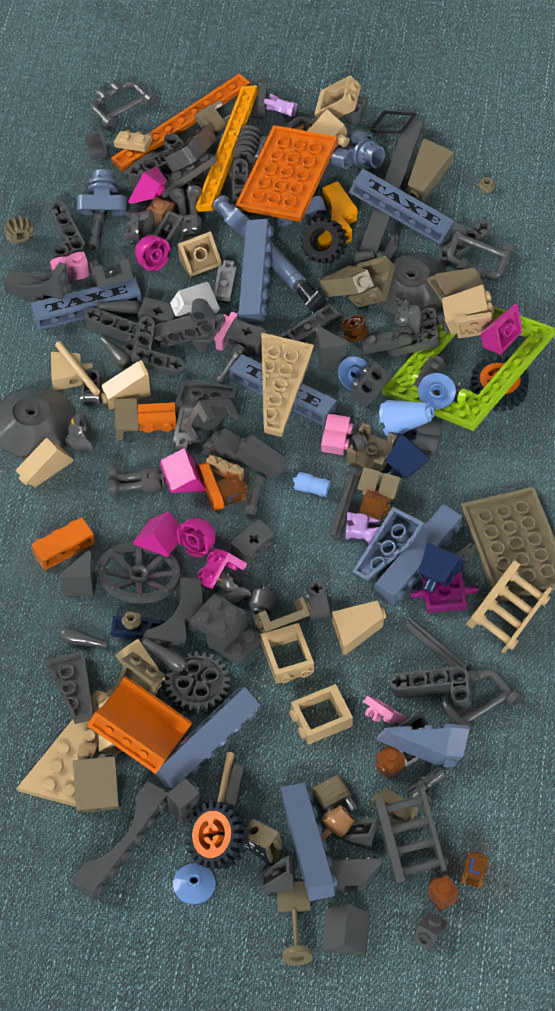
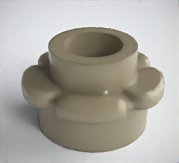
(486, 185)
(131, 625)

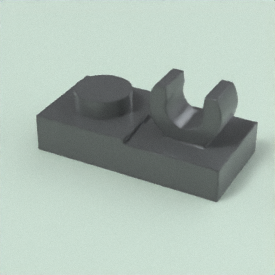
(433, 365)

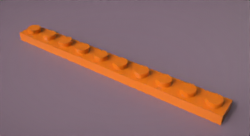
(182, 120)

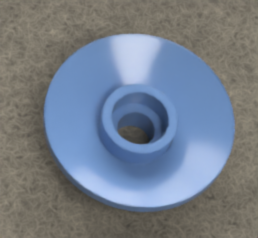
(349, 366)
(440, 383)
(197, 892)

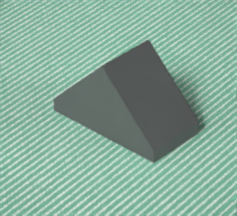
(170, 227)
(363, 833)
(278, 877)

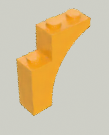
(341, 210)

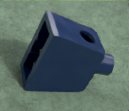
(406, 458)
(439, 567)

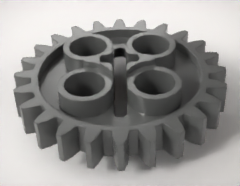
(213, 688)

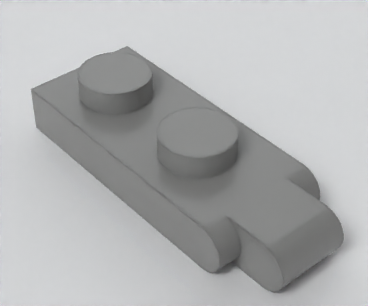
(225, 281)
(181, 436)

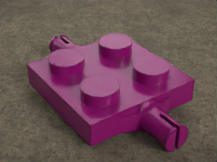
(446, 599)

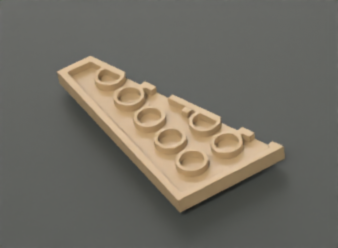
(282, 373)
(54, 772)

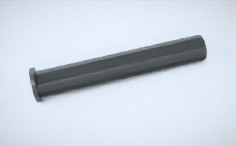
(345, 503)
(436, 645)

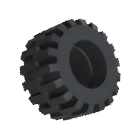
(310, 236)

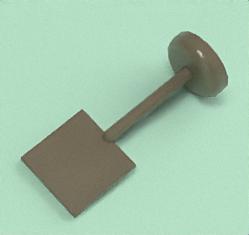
(295, 902)

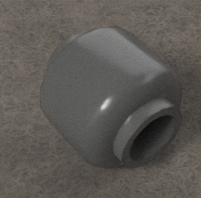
(262, 600)

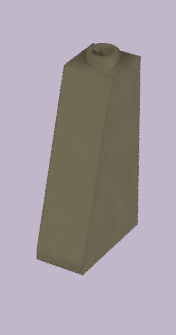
(428, 169)

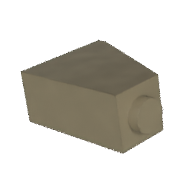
(346, 282)
(453, 282)

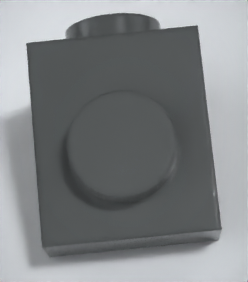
(429, 931)

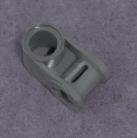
(356, 116)
(86, 394)
(318, 601)

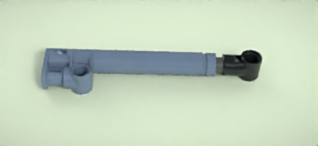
(279, 262)

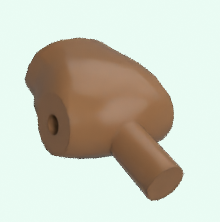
(337, 822)

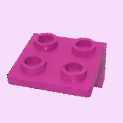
(216, 562)

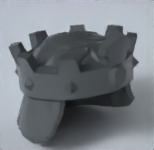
(139, 225)
(408, 316)

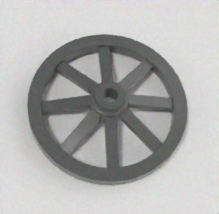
(137, 575)

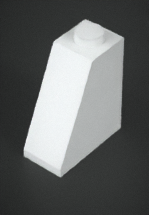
(183, 299)

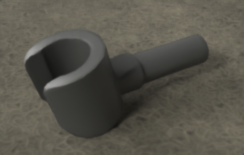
(441, 320)

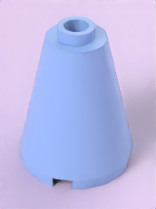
(404, 415)

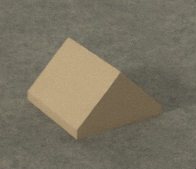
(199, 254)

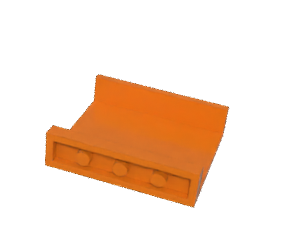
(140, 724)

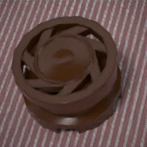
(354, 328)

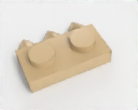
(133, 141)
(223, 468)

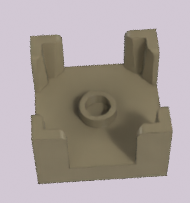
(375, 452)

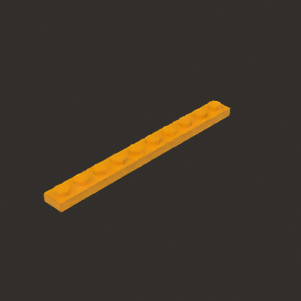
(224, 154)

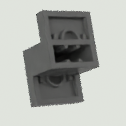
(226, 629)

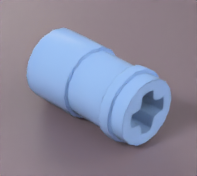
(310, 484)

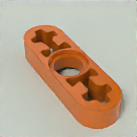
(211, 486)

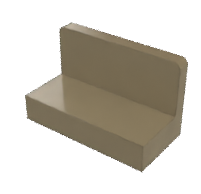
(125, 416)
(397, 816)

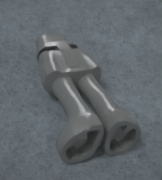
(192, 223)
(148, 480)

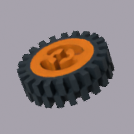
(487, 370)
(220, 850)

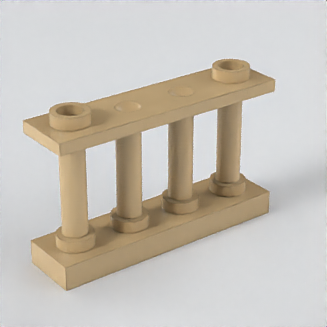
(491, 604)

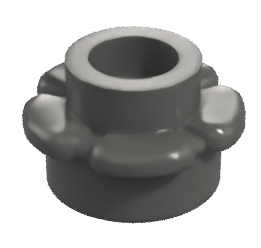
(359, 441)

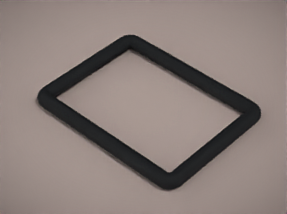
(412, 114)

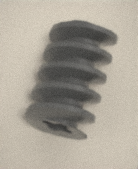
(247, 143)

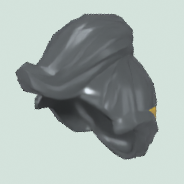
(80, 433)
(230, 588)

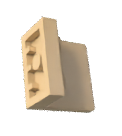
(472, 324)

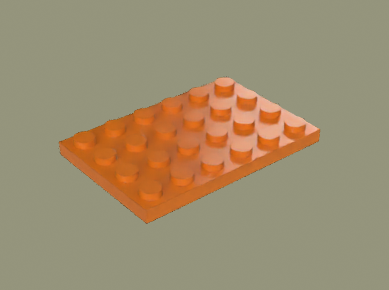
(287, 173)

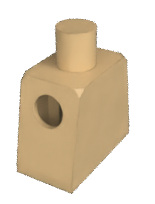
(330, 125)
(63, 374)

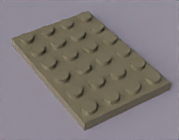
(509, 530)

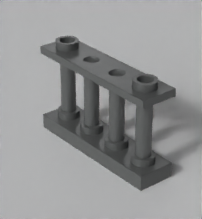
(394, 850)

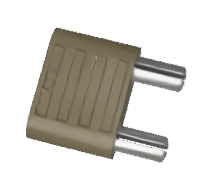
(210, 116)
(332, 794)

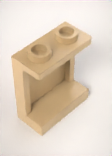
(466, 303)

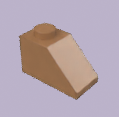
(160, 207)

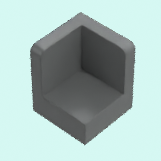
(96, 144)

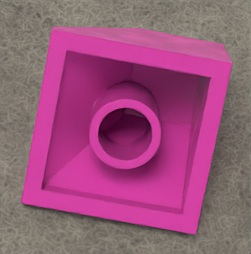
(149, 186)
(502, 330)

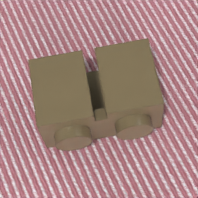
(380, 483)

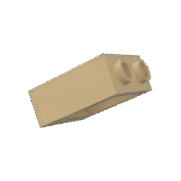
(347, 89)
(280, 637)
(343, 722)

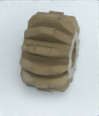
(19, 229)

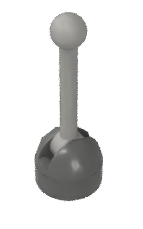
(236, 351)

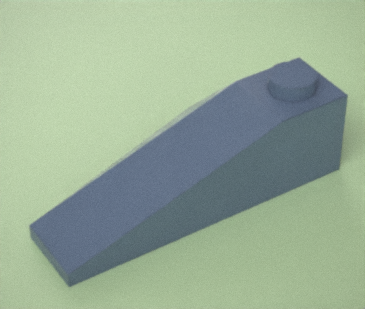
(391, 539)
(437, 745)

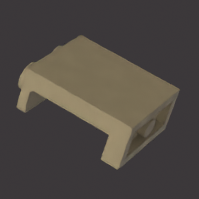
(381, 274)
(265, 625)
(140, 672)
(95, 783)

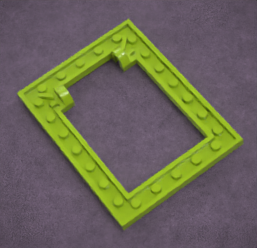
(476, 408)

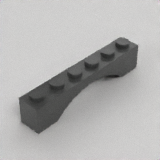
(95, 874)

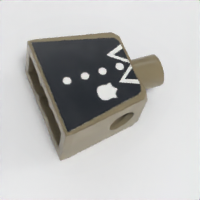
(263, 842)

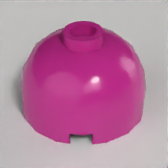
(152, 252)
(196, 536)

